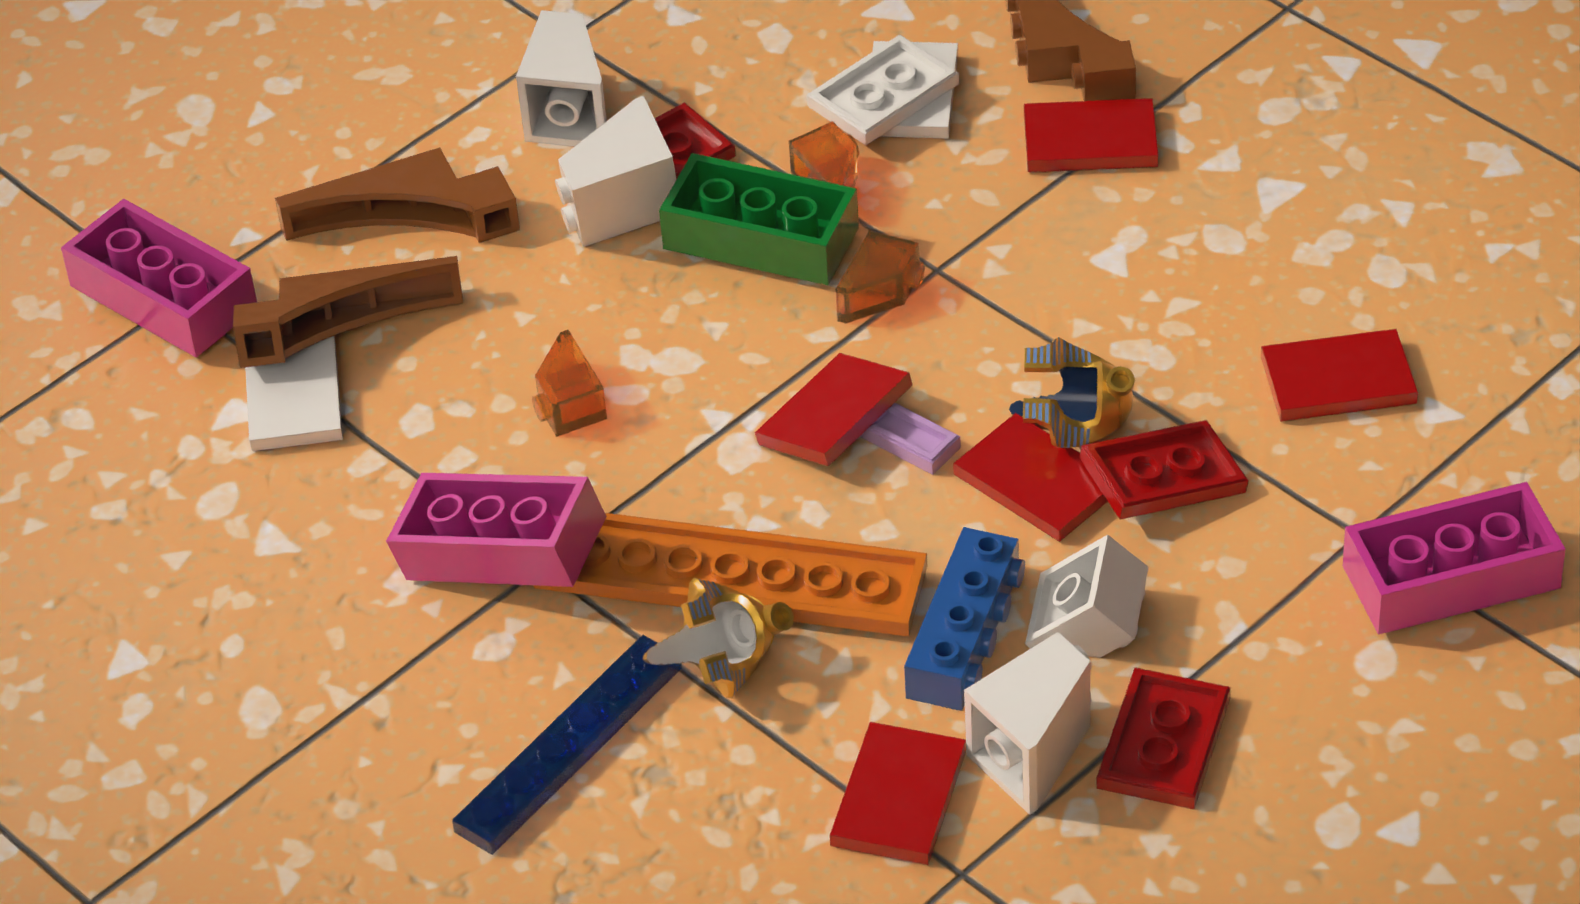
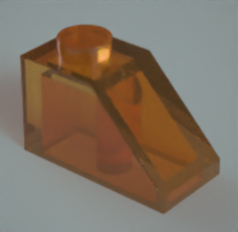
(825, 155)
(878, 277)
(568, 388)

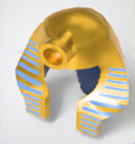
(1092, 398)

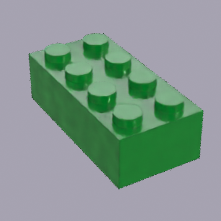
(759, 218)

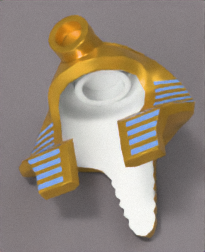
(722, 634)

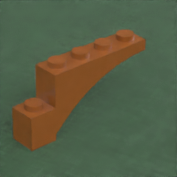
(1063, 46)
(405, 193)
(338, 301)

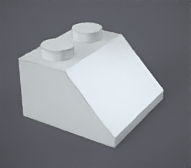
(1090, 599)

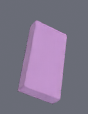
(913, 438)

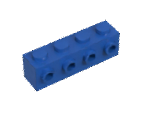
(963, 618)

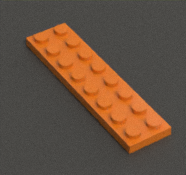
(815, 577)

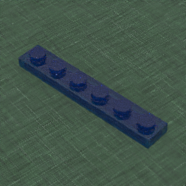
(562, 748)

